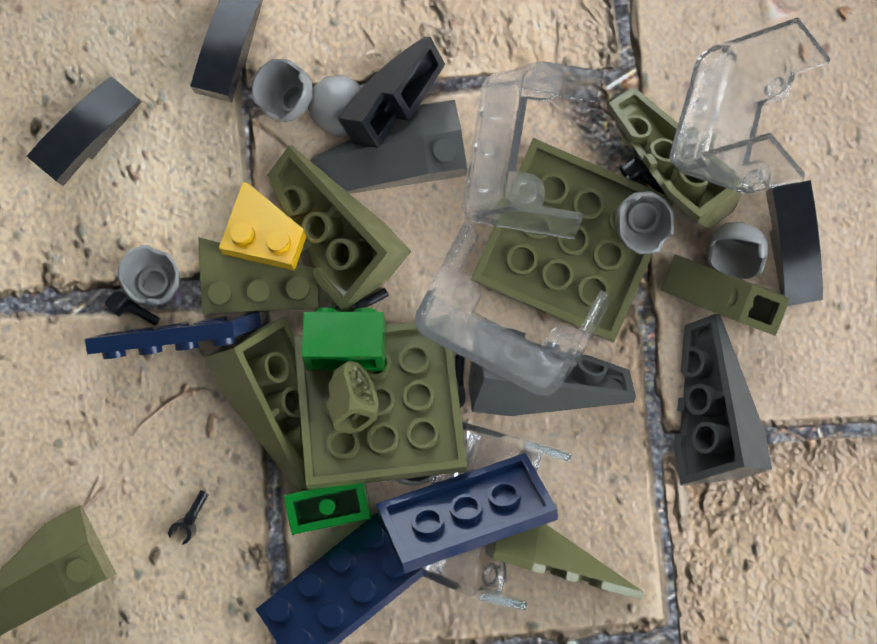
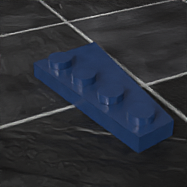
(184, 337)

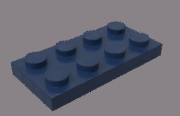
(466, 512)
(339, 590)

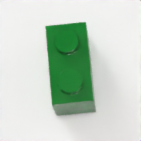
(337, 337)
(327, 507)

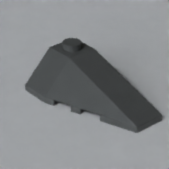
(412, 153)
(588, 385)
(719, 421)

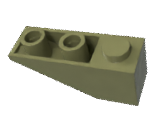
(725, 294)

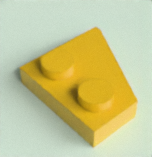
(261, 232)

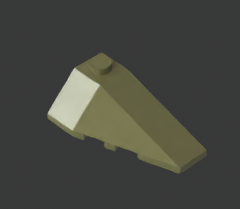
(652, 137)
(344, 239)
(262, 387)
(548, 550)
(52, 568)

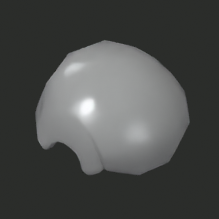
(282, 90)
(329, 101)
(644, 222)
(738, 250)
(148, 276)

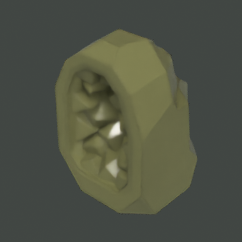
(352, 398)

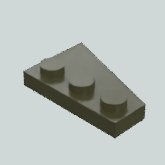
(247, 286)

